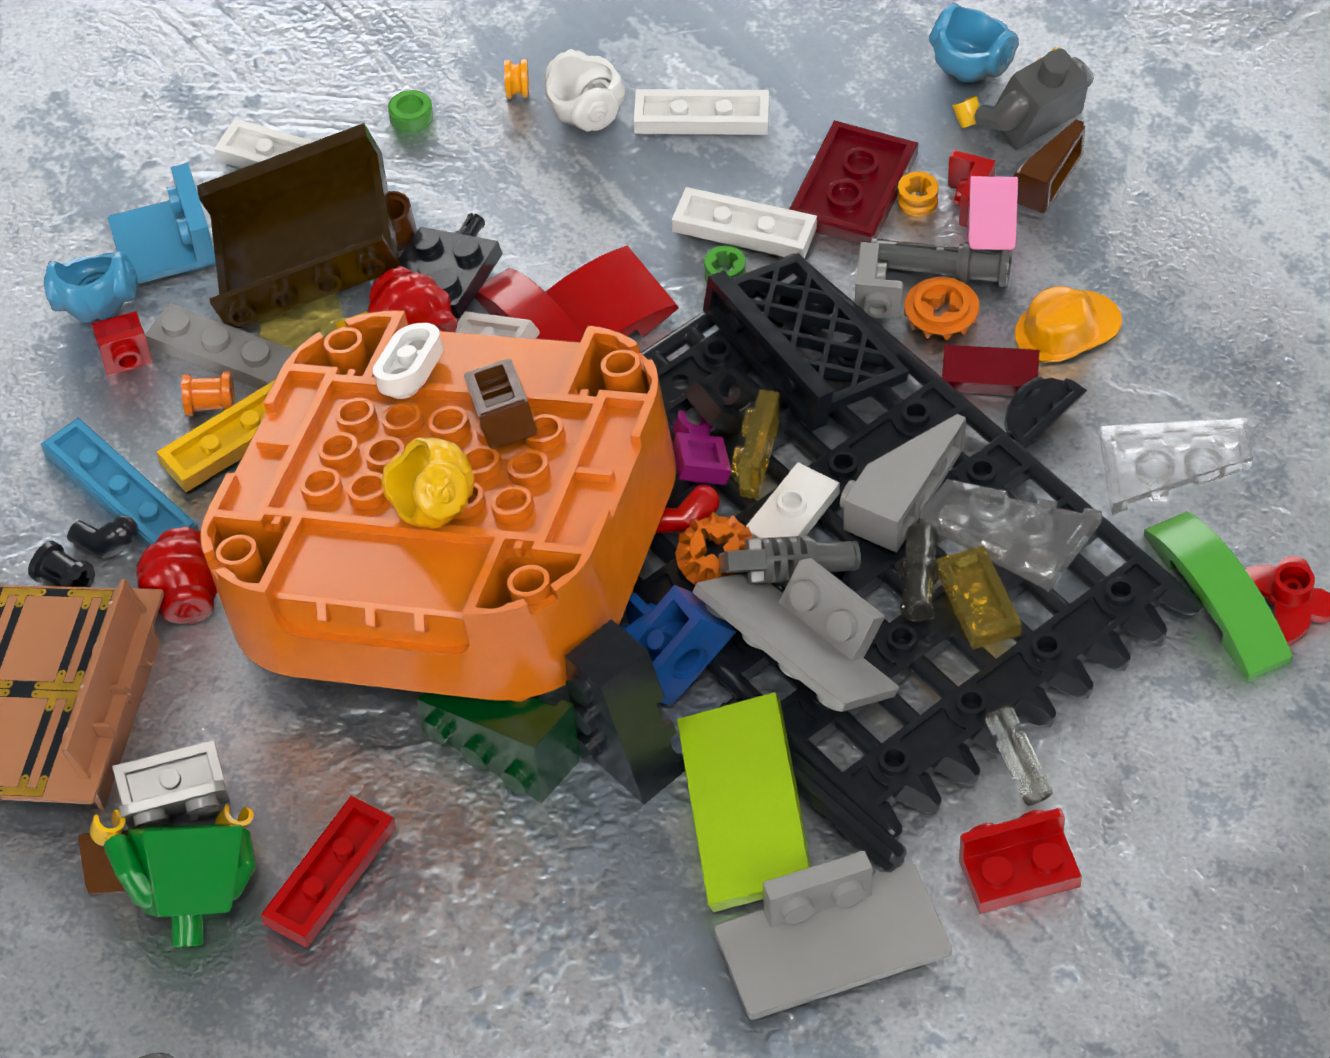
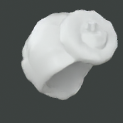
(584, 90)

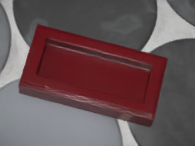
(989, 369)

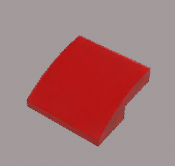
(614, 295)

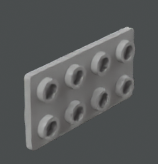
(811, 629)
(830, 934)

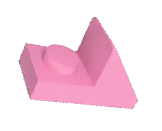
(992, 213)

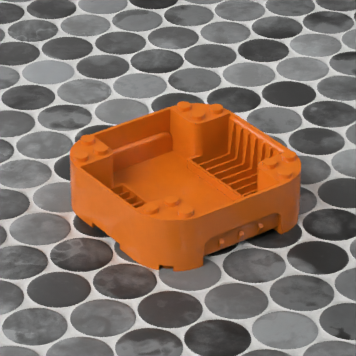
(487, 605)

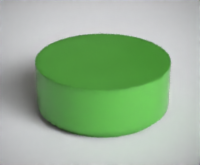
(410, 111)

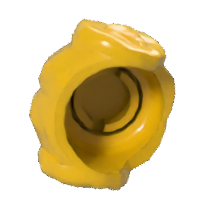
(428, 482)

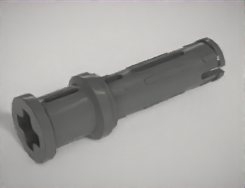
(952, 261)

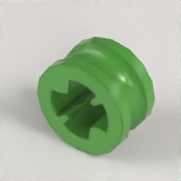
(724, 256)

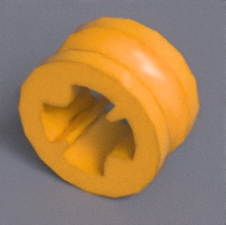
(516, 79)
(918, 205)

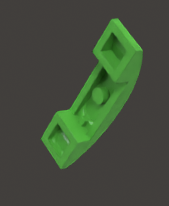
(1225, 590)

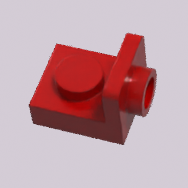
(960, 170)
(122, 343)

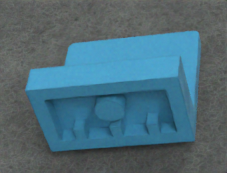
(168, 234)

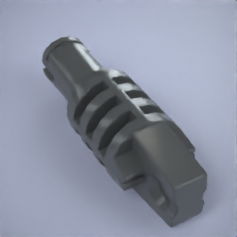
(777, 557)

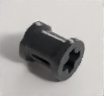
(59, 569)

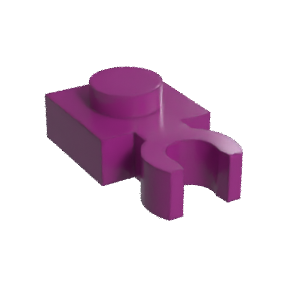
(697, 454)

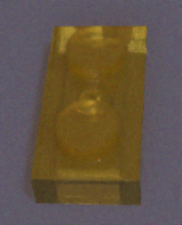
(760, 428)
(978, 597)

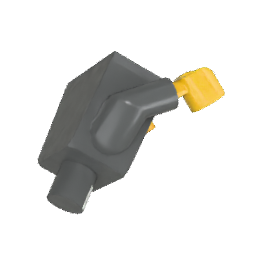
(1033, 99)

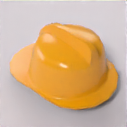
(1067, 323)

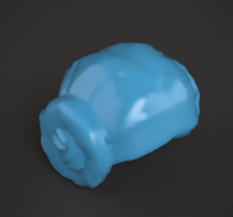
(972, 44)
(91, 285)

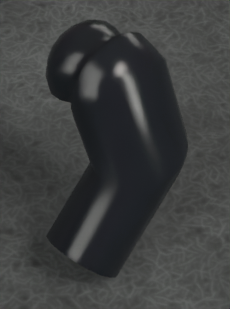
(107, 540)

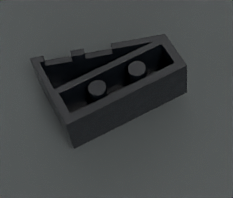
(618, 712)

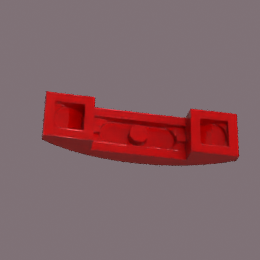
(519, 297)

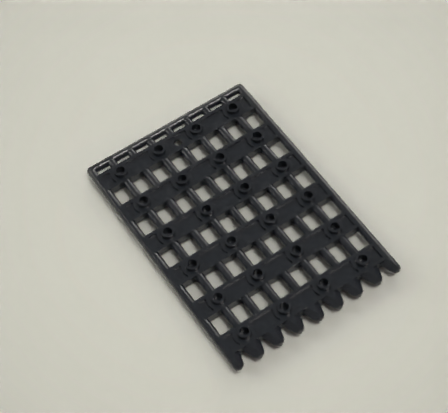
(1019, 677)

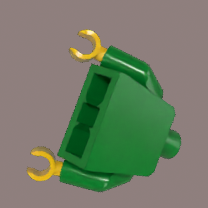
(181, 868)

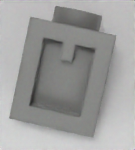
(872, 290)

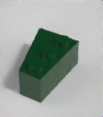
(520, 742)

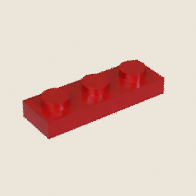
(328, 871)

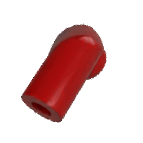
(697, 505)

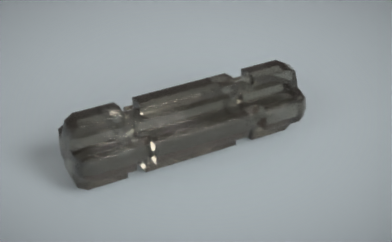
(1018, 755)

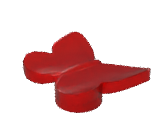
(1293, 594)

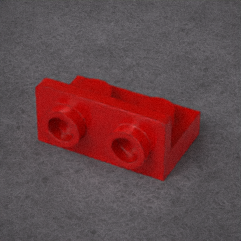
(1018, 860)

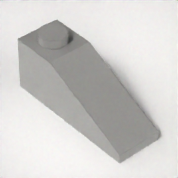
(901, 484)

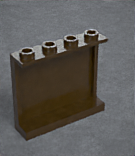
(300, 226)

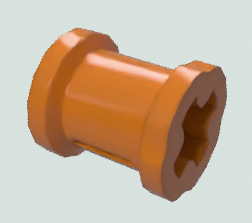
(207, 393)

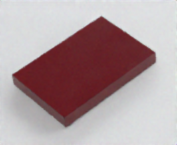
(854, 181)

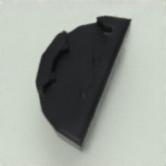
(1039, 406)

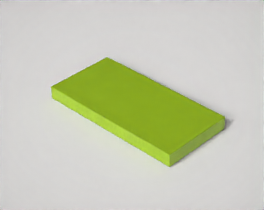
(743, 799)

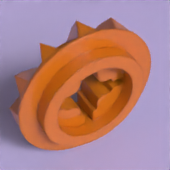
(934, 293)
(693, 547)

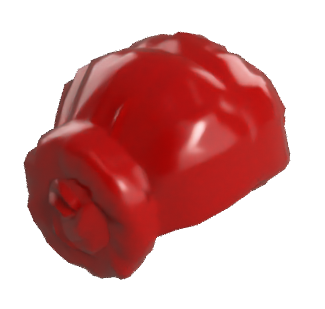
(415, 295)
(182, 572)

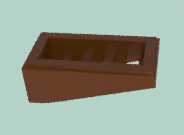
(1049, 168)
(500, 404)

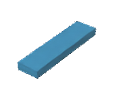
(113, 481)

